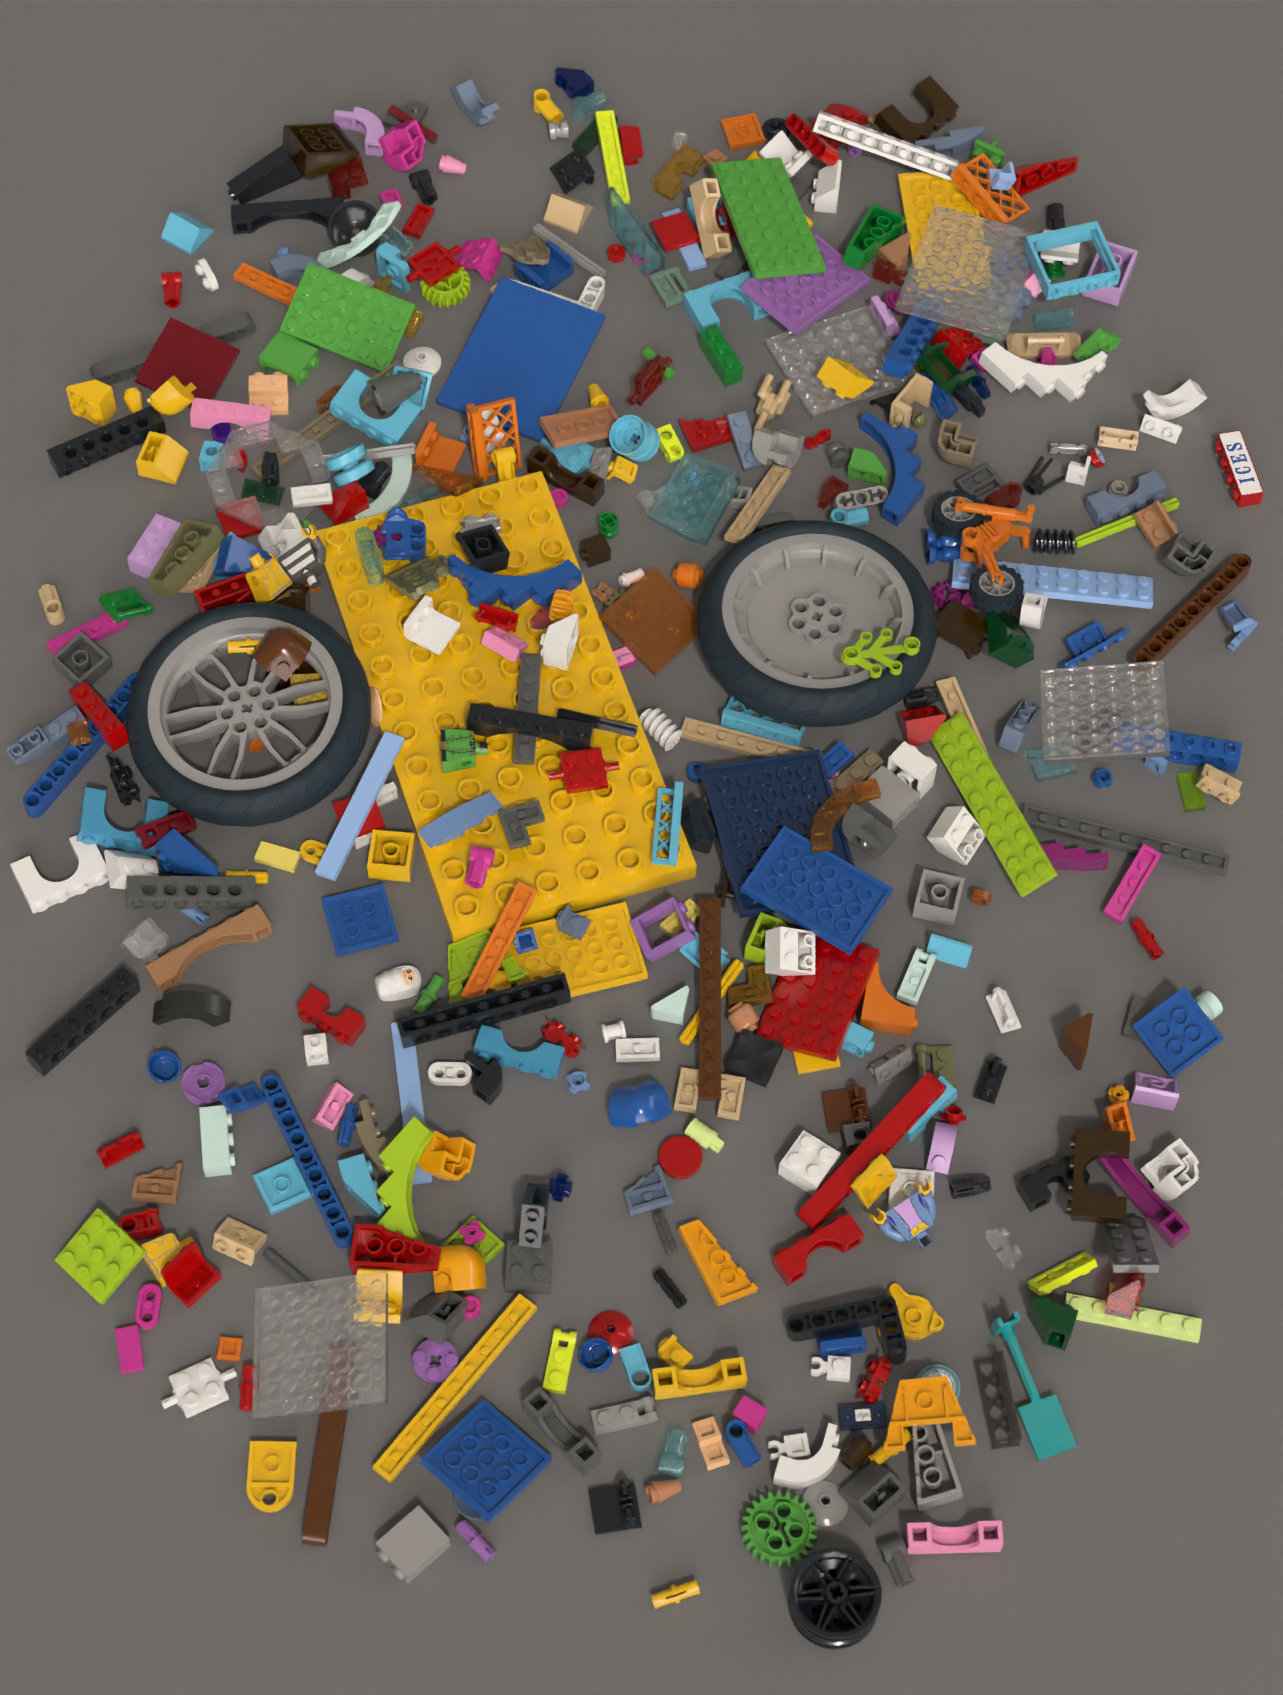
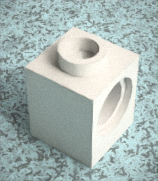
(316, 1049)

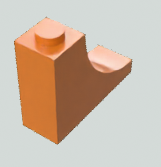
(883, 1012)

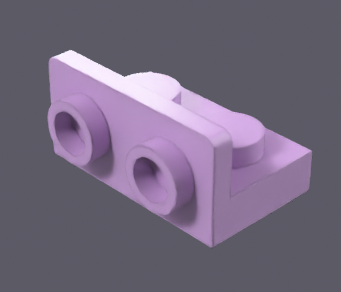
(885, 317)

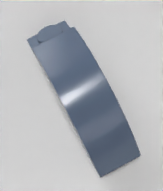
(472, 104)
(291, 266)

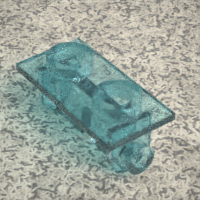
(1054, 320)

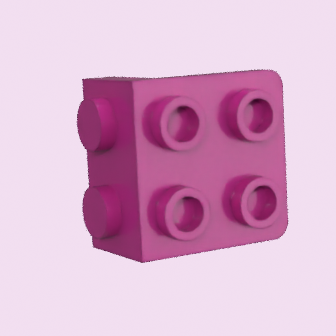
(482, 255)

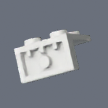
(782, 147)
(1068, 254)
(430, 627)

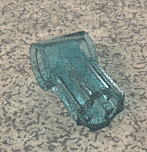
(584, 105)
(673, 1457)

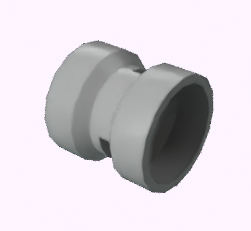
(558, 130)

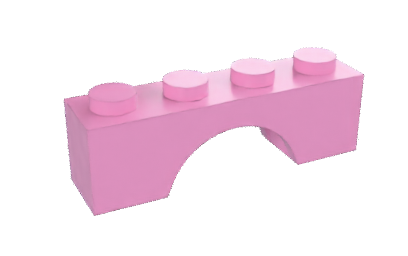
(208, 412)
(973, 1538)

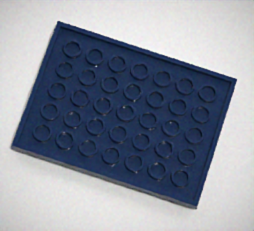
(755, 801)

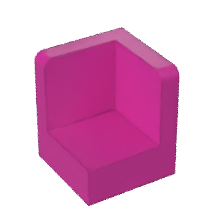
(750, 1414)

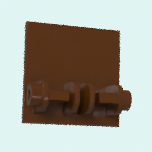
(846, 1107)

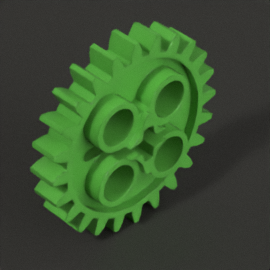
(760, 1538)

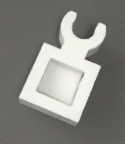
(835, 1367)
(794, 1447)

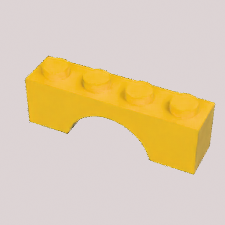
(676, 1382)

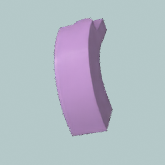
(365, 123)

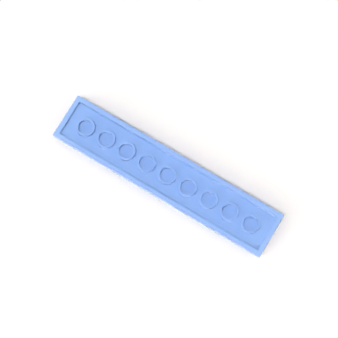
(1070, 584)

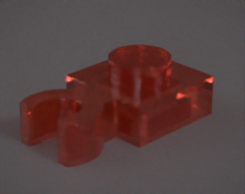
(886, 272)

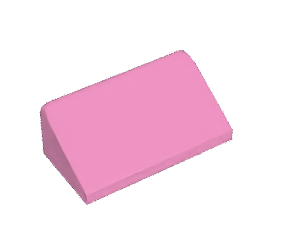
(504, 643)
(332, 1106)

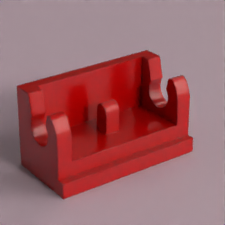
(630, 144)

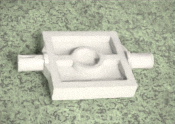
(198, 1388)

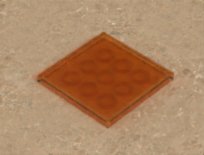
(652, 621)

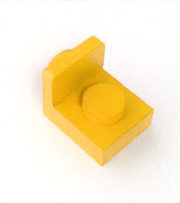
(622, 469)
(673, 1354)

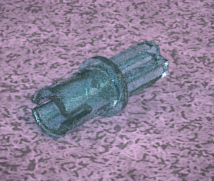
(422, 494)

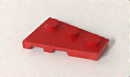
(705, 434)

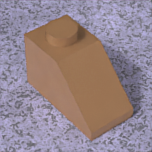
(896, 251)

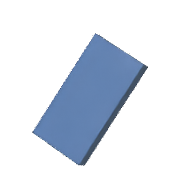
(1235, 616)

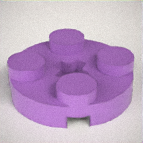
(207, 1095)
(433, 1373)

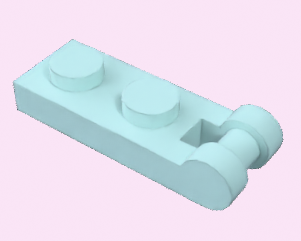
(916, 977)

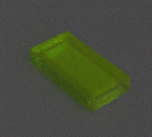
(1191, 796)

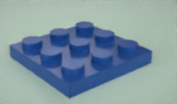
(360, 920)
(1178, 1032)

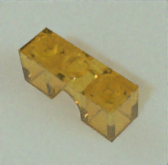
(684, 161)

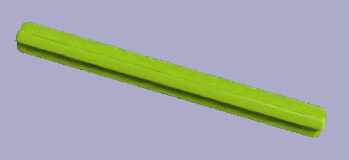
(1117, 526)

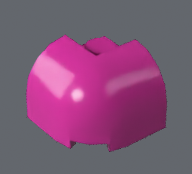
(403, 145)

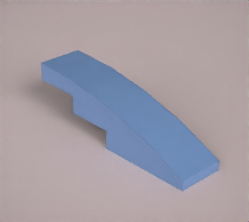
(460, 819)

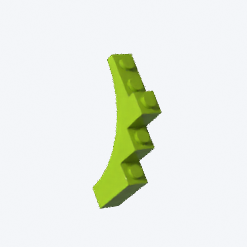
(402, 1158)

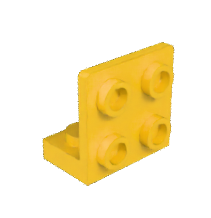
(395, 1292)

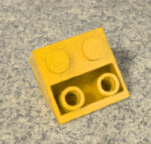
(92, 401)
(161, 458)

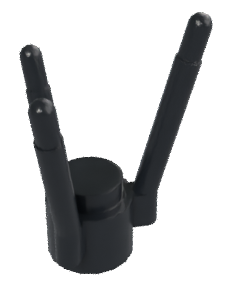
(1034, 483)

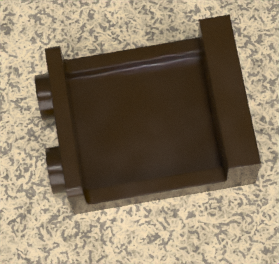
(962, 628)

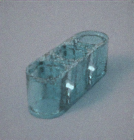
(366, 549)

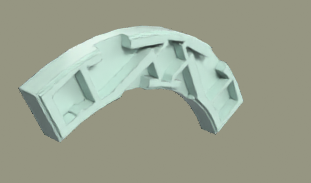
(363, 239)
(395, 490)

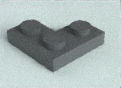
(516, 819)

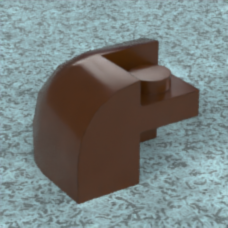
(281, 651)

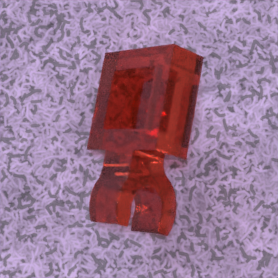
(830, 490)

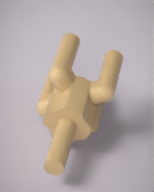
(769, 402)

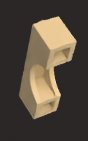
(705, 196)

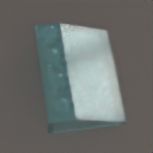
(634, 235)
(696, 498)

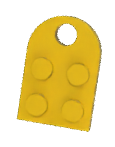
(271, 1472)

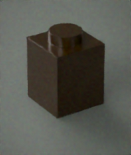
(595, 551)

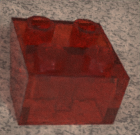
(1123, 1294)

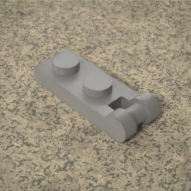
(623, 1416)

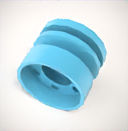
(634, 438)

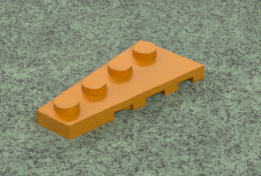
(715, 1266)

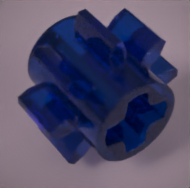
(560, 1187)

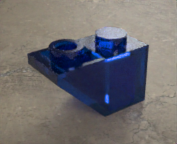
(574, 82)

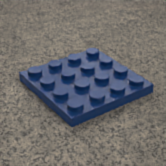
(486, 1460)

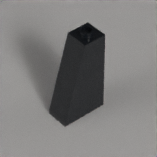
(264, 177)

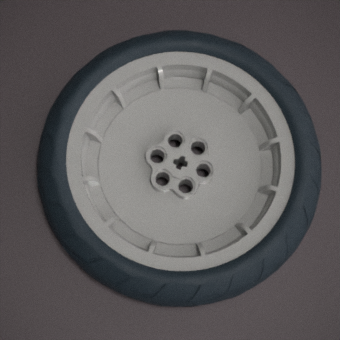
(823, 583)

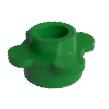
(1054, 270)

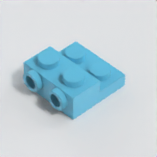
(390, 263)

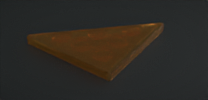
(449, 481)

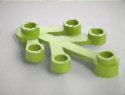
(878, 652)

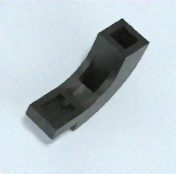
(193, 1005)

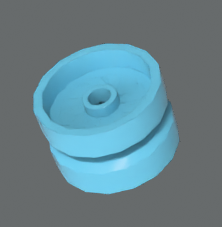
(350, 466)

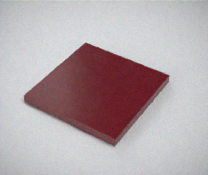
(190, 358)

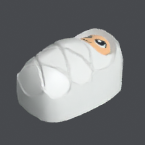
(398, 983)

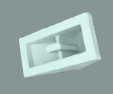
(671, 1008)

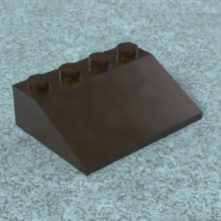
(318, 147)

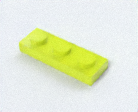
(1062, 1274)

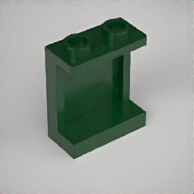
(943, 369)

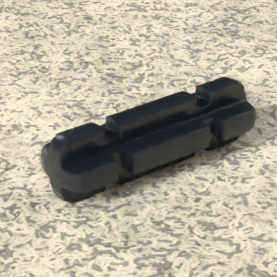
(669, 1288)

